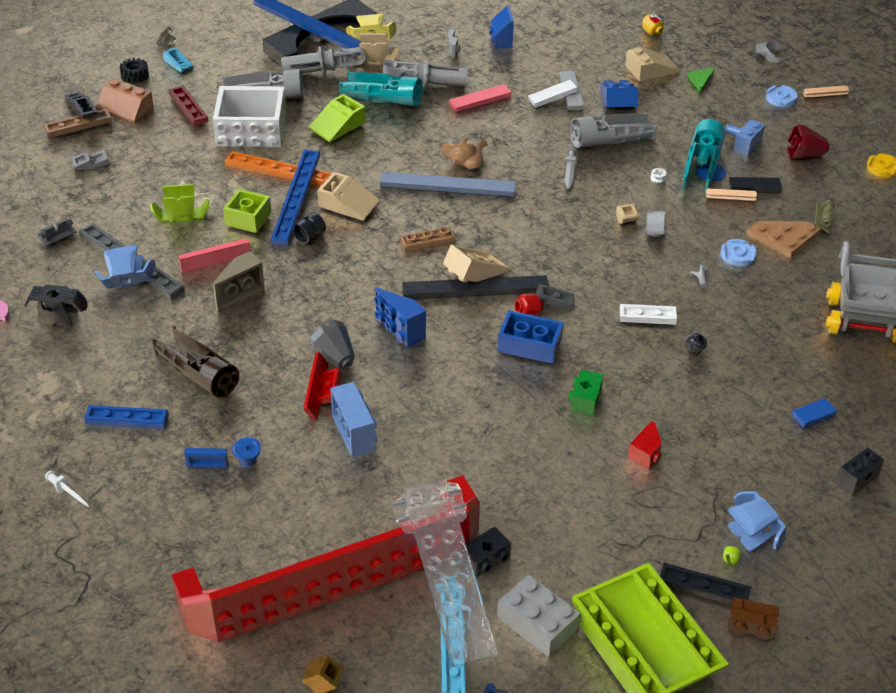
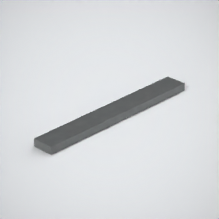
(159, 279)

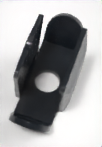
(57, 302)

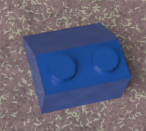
(502, 29)

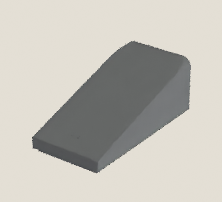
(555, 297)

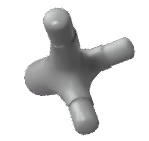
(701, 276)

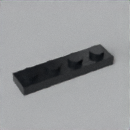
(703, 584)

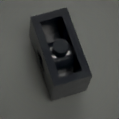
(859, 471)
(488, 551)

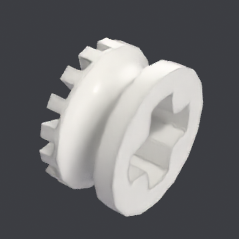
(658, 175)

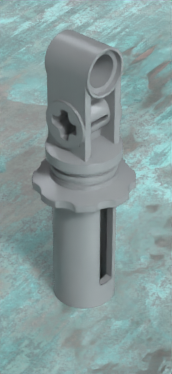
(326, 60)
(428, 73)

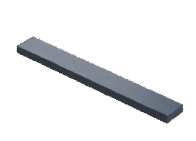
(447, 184)

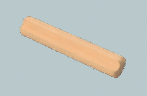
(825, 91)
(731, 194)

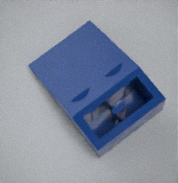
(619, 94)
(400, 316)

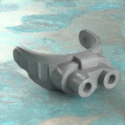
(763, 50)

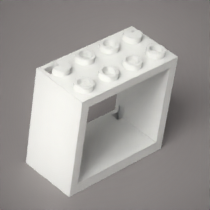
(253, 118)

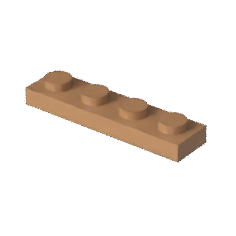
(76, 123)

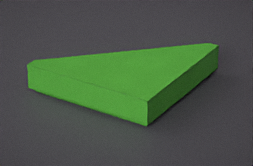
(700, 77)

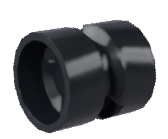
(309, 227)

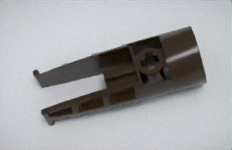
(200, 364)

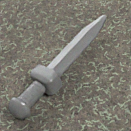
(570, 163)

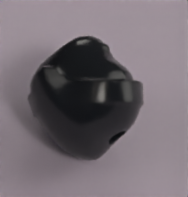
(696, 343)

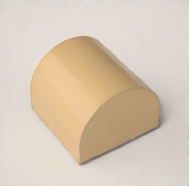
(627, 213)

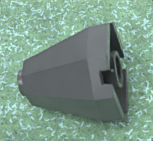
(333, 344)

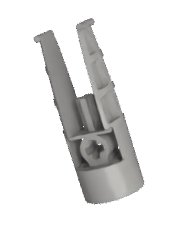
(289, 79)
(611, 129)

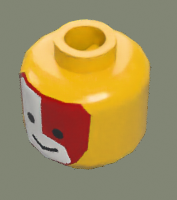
(653, 24)

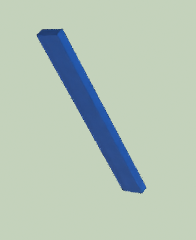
(308, 23)
(295, 197)

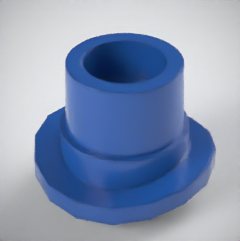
(246, 451)

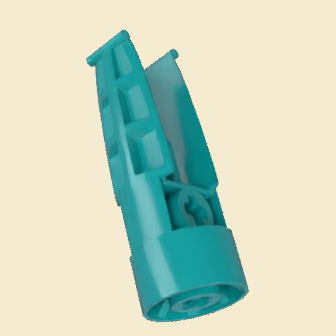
(383, 88)
(705, 145)

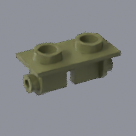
(823, 215)

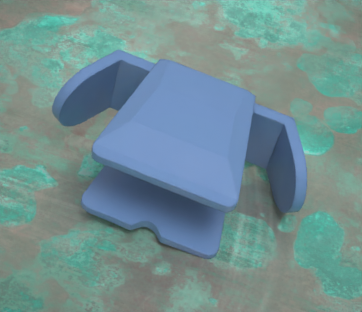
(125, 264)
(751, 517)

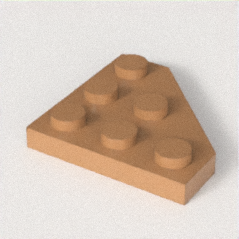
(784, 236)

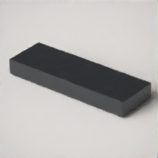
(757, 184)

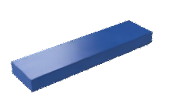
(126, 416)

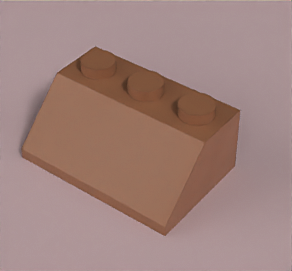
(125, 100)

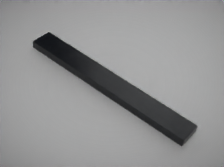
(489, 286)

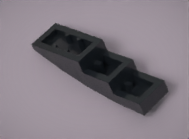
(81, 104)

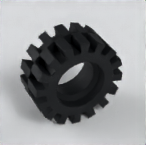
(134, 70)

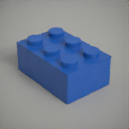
(530, 336)

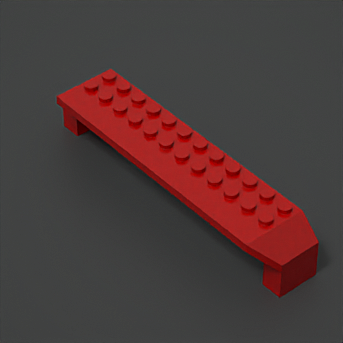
(308, 584)

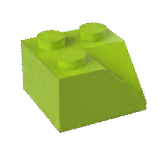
(247, 210)

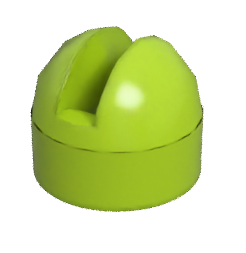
(731, 555)

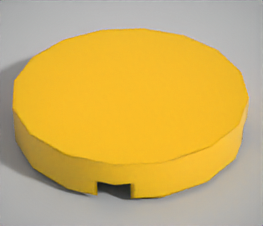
(882, 165)

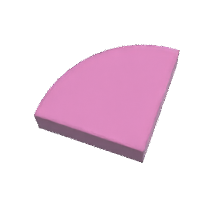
(4, 311)

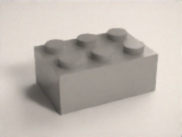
(538, 615)

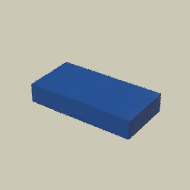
(814, 413)
(206, 457)

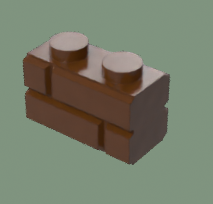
(753, 618)

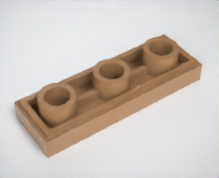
(427, 239)

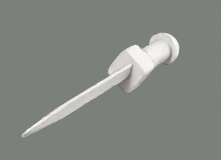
(62, 485)

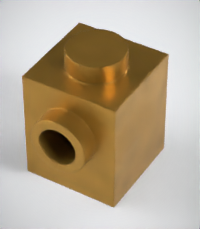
(323, 674)

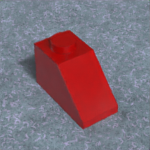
(646, 447)

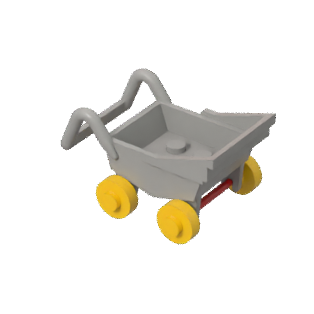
(864, 294)

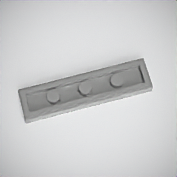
(573, 101)

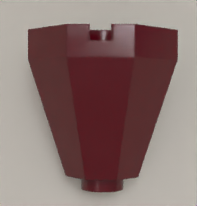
(806, 143)

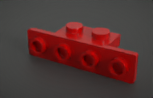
(320, 385)

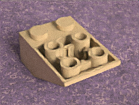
(346, 197)

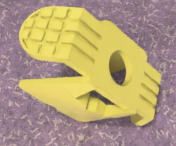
(372, 22)

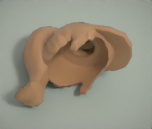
(465, 154)

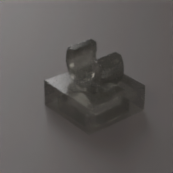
(166, 38)

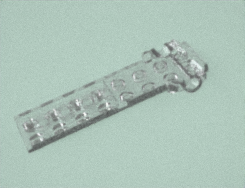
(434, 516)

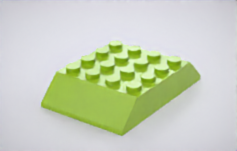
(646, 633)

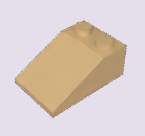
(649, 64)
(473, 264)

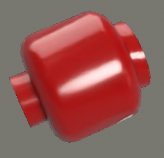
(529, 304)

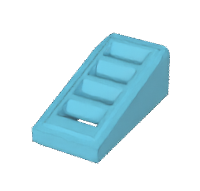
(173, 55)

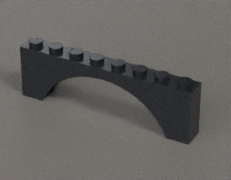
(287, 40)

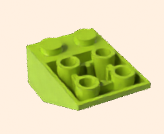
(339, 118)

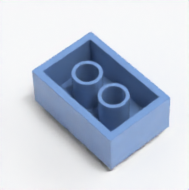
(353, 419)

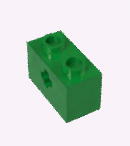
(586, 392)

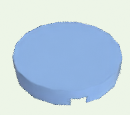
(781, 96)
(738, 252)

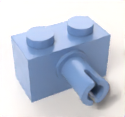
(746, 137)

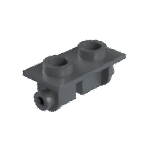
(51, 235)

